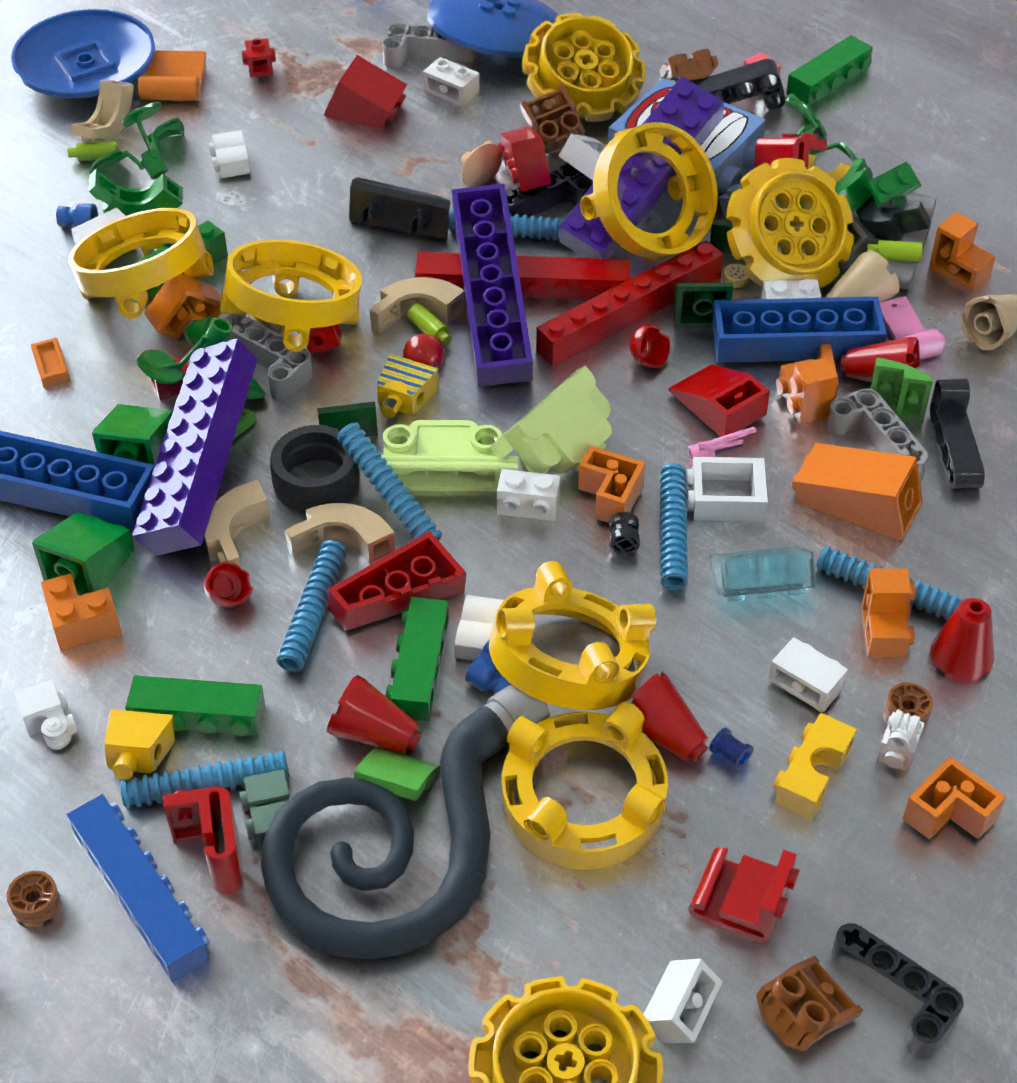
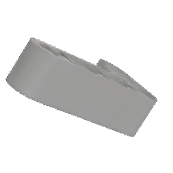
(422, 42)
(906, 270)
(286, 370)
(878, 422)

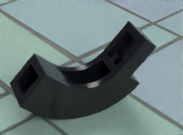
(891, 222)

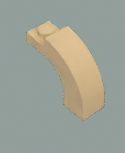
(112, 107)
(436, 295)
(231, 515)
(342, 524)

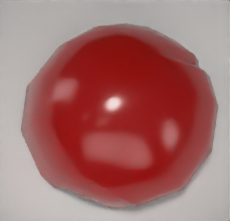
(649, 346)
(425, 350)
(227, 585)

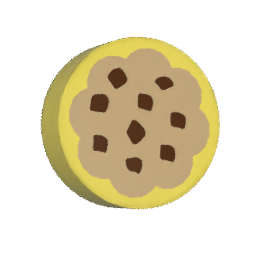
(735, 274)

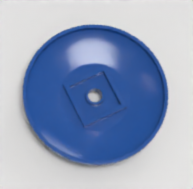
(489, 25)
(79, 49)

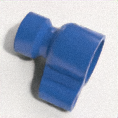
(78, 215)
(484, 674)

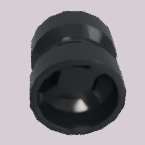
(624, 533)

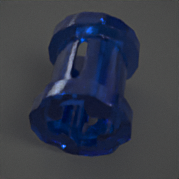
(731, 748)

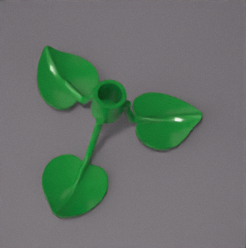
(811, 119)
(151, 159)
(200, 334)

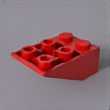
(723, 398)

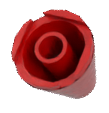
(861, 361)
(965, 643)
(373, 719)
(669, 719)

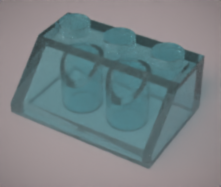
(763, 572)

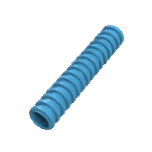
(527, 226)
(386, 481)
(673, 527)
(858, 572)
(311, 606)
(221, 775)

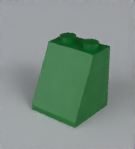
(132, 432)
(86, 549)

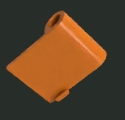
(173, 76)

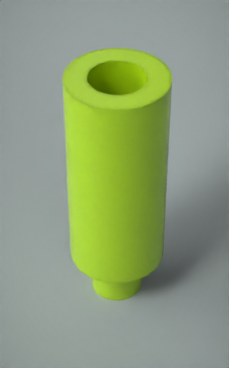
(92, 151)
(898, 250)
(429, 323)

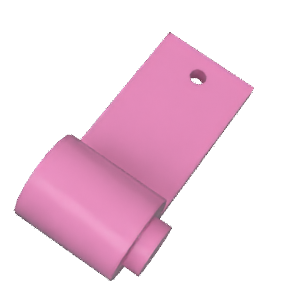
(904, 323)

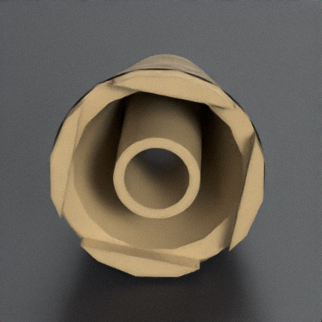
(867, 279)
(990, 320)

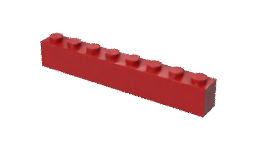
(539, 274)
(625, 303)

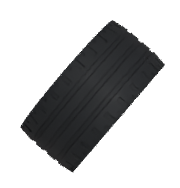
(307, 445)

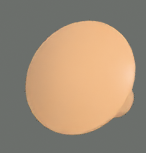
(481, 164)

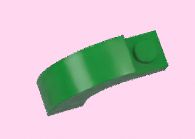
(853, 185)
(159, 194)

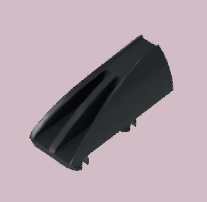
(398, 209)

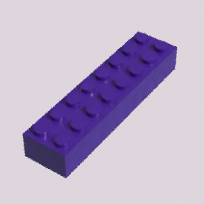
(645, 174)
(492, 285)
(195, 448)

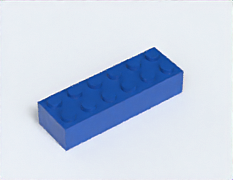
(794, 327)
(71, 479)

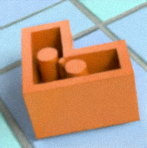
(956, 254)
(179, 303)
(808, 388)
(613, 480)
(887, 612)
(82, 617)
(955, 795)

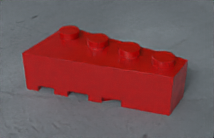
(525, 158)
(386, 586)

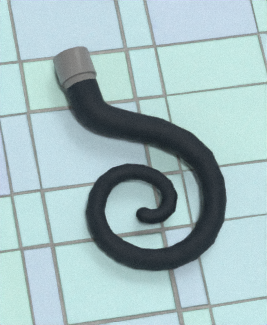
(462, 782)

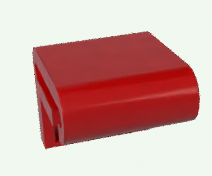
(788, 146)
(200, 816)
(744, 895)

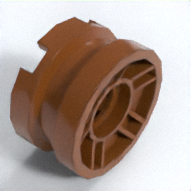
(906, 697)
(23, 892)

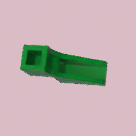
(893, 184)

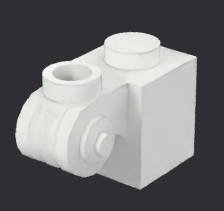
(43, 711)
(900, 740)

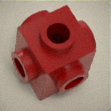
(258, 57)
(324, 338)

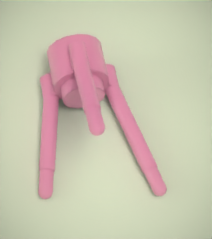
(708, 448)

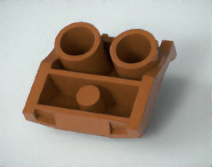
(697, 67)
(553, 118)
(805, 1005)

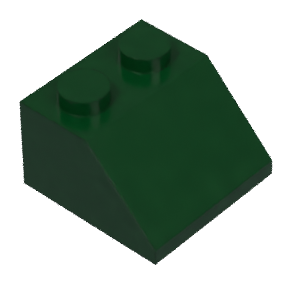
(695, 302)

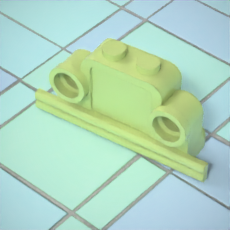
(560, 427)
(445, 455)

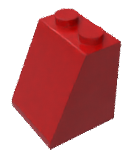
(366, 95)

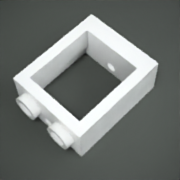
(582, 153)
(728, 508)

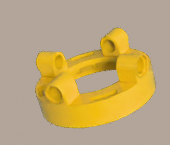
(693, 184)
(149, 231)
(291, 261)
(600, 677)
(544, 824)

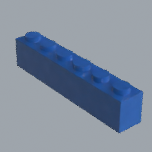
(139, 888)

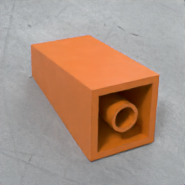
(861, 487)

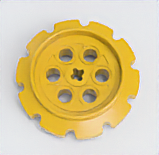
(591, 62)
(790, 223)
(589, 1017)

